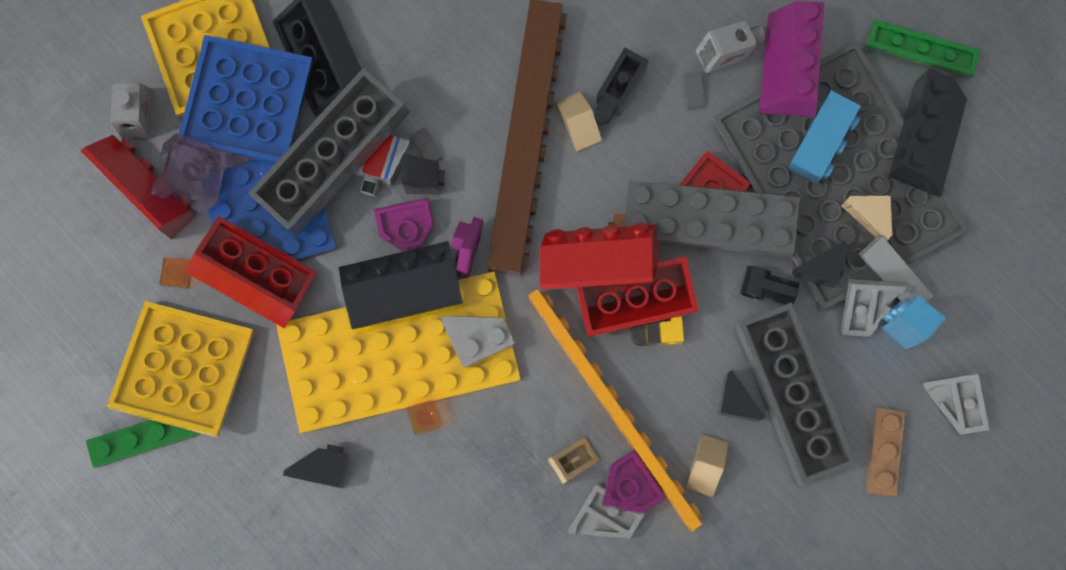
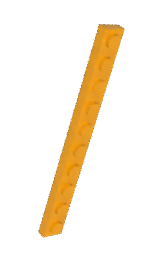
(622, 418)

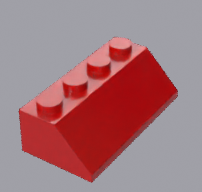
(135, 182)
(599, 256)
(250, 271)
(634, 304)

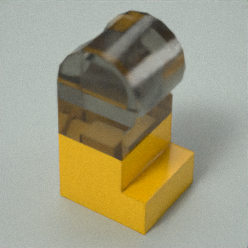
(658, 333)

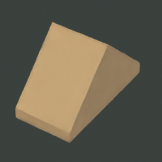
(579, 121)
(871, 213)
(573, 460)
(707, 465)

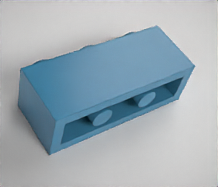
(825, 138)
(912, 322)

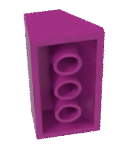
(792, 59)

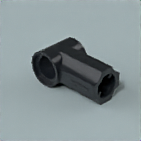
(761, 285)

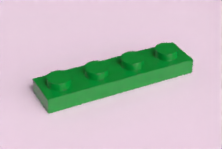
(923, 48)
(134, 441)

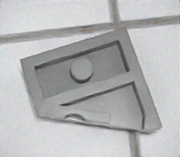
(867, 304)

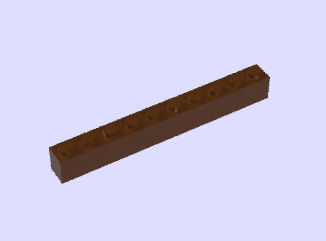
(525, 138)

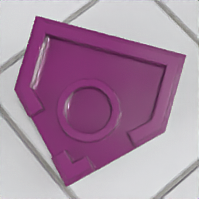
(405, 223)
(466, 241)
(631, 486)

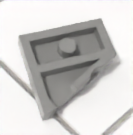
(477, 337)
(960, 402)
(602, 520)

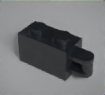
(619, 85)

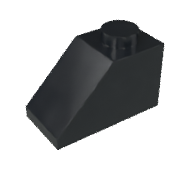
(422, 175)
(321, 466)

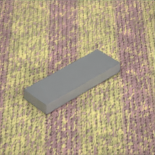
(891, 267)

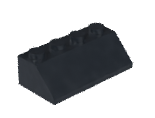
(316, 32)
(929, 132)
(400, 285)

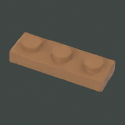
(885, 452)

